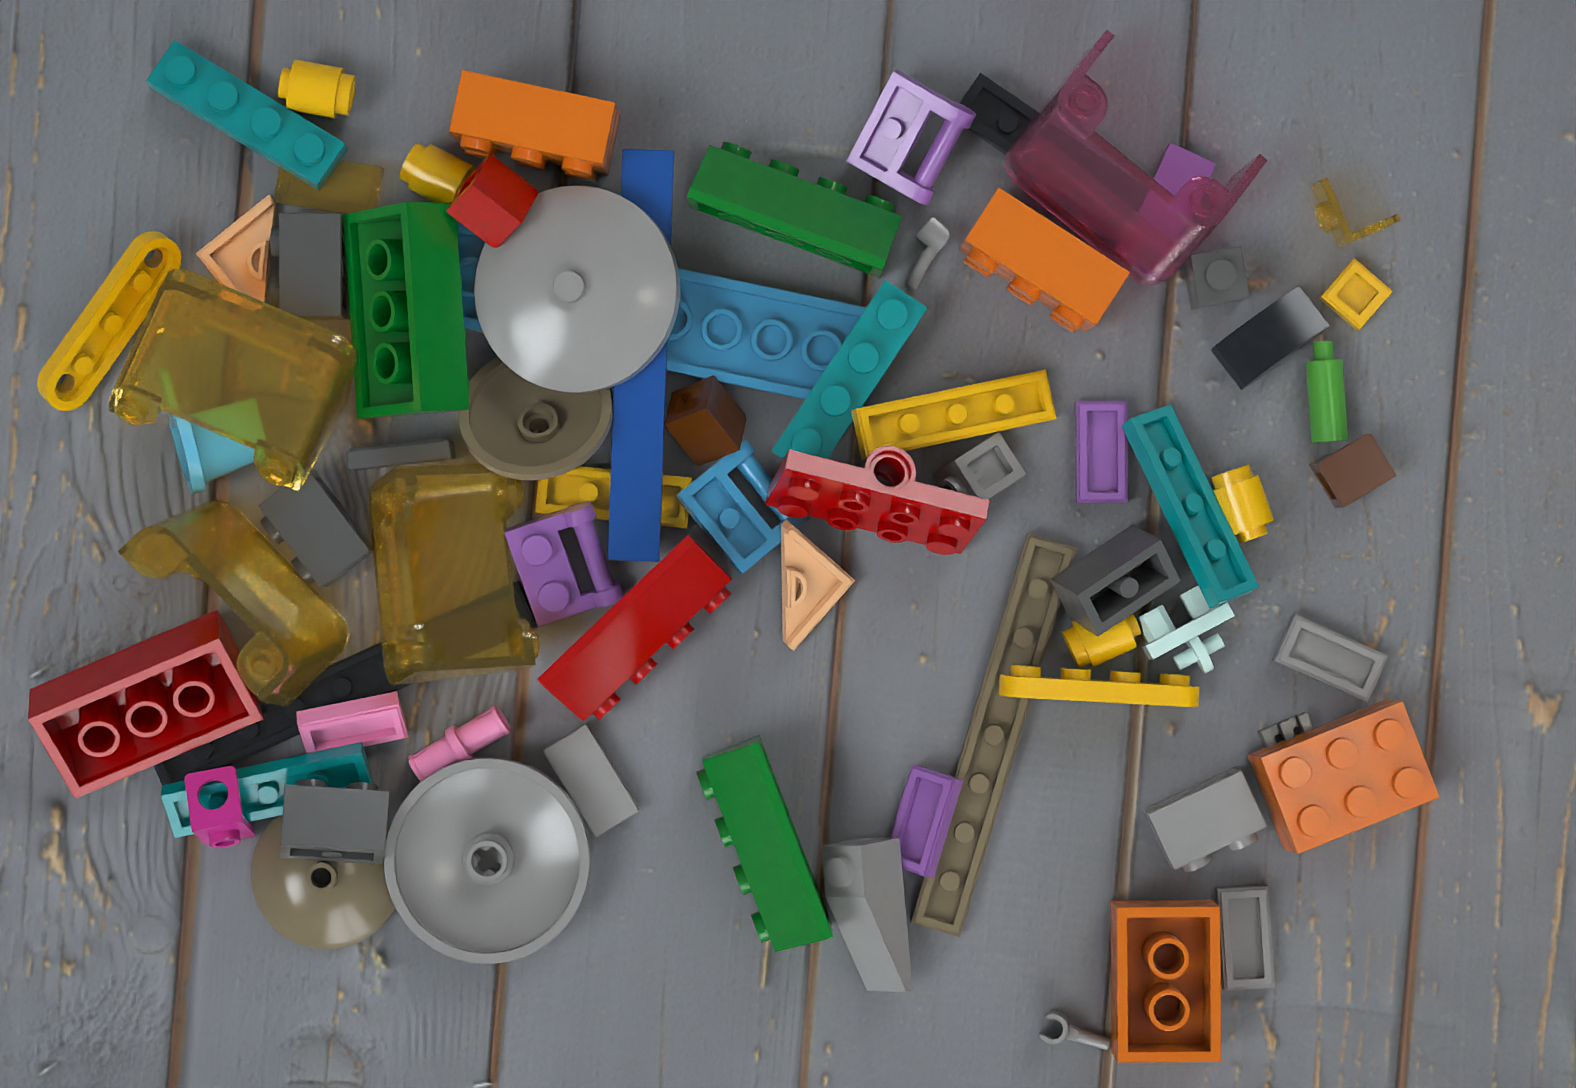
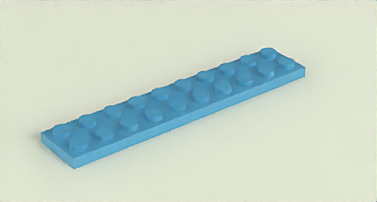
(729, 328)

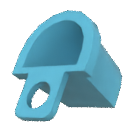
(205, 453)

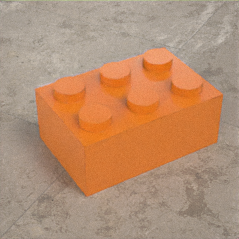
(534, 125)
(1042, 262)
(1343, 776)
(1165, 981)

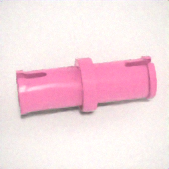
(460, 743)

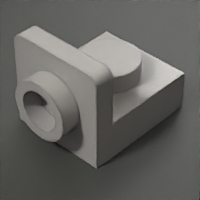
(982, 470)

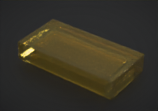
(347, 190)

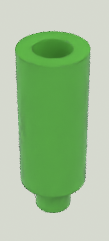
(1326, 395)

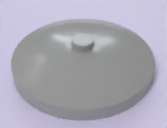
(578, 291)
(487, 860)

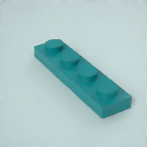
(246, 115)
(852, 373)
(1190, 506)
(264, 784)

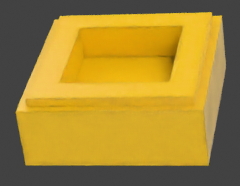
(1355, 294)

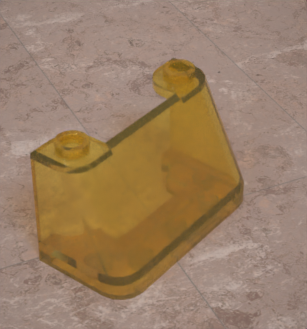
(238, 373)
(447, 573)
(291, 620)

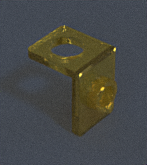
(1332, 219)

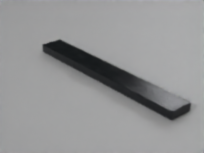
(343, 681)

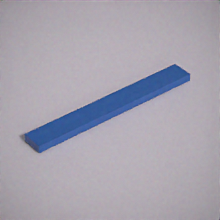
(641, 400)

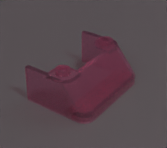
(1108, 195)

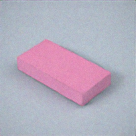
(360, 720)

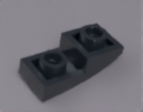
(1270, 337)

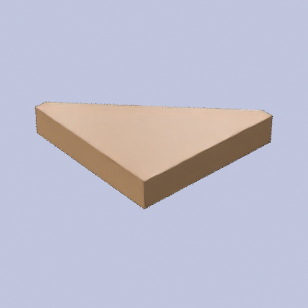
(243, 251)
(809, 584)

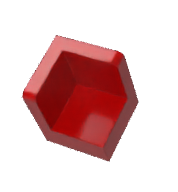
(492, 201)

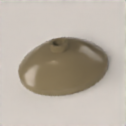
(509, 411)
(315, 914)

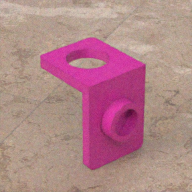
(222, 825)

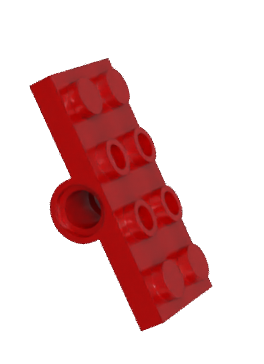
(877, 499)

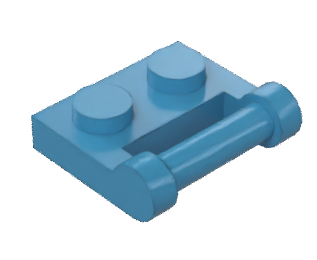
(728, 515)

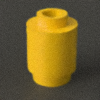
(317, 89)
(434, 173)
(1243, 502)
(1094, 649)

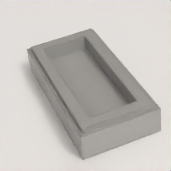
(1330, 657)
(591, 780)
(1245, 937)

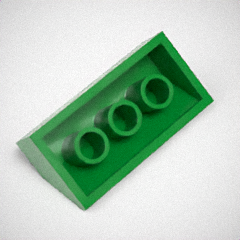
(794, 210)
(406, 310)
(766, 844)

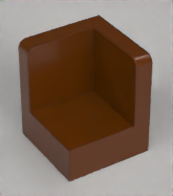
(705, 421)
(1352, 471)

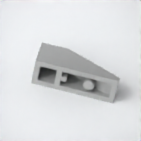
(869, 906)

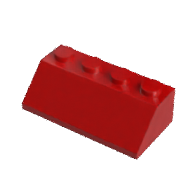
(635, 629)
(143, 705)

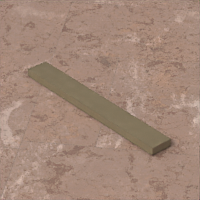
(993, 735)

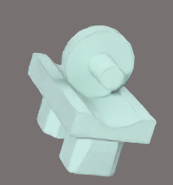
(1163, 636)

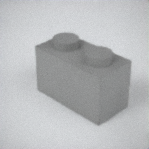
(1206, 820)

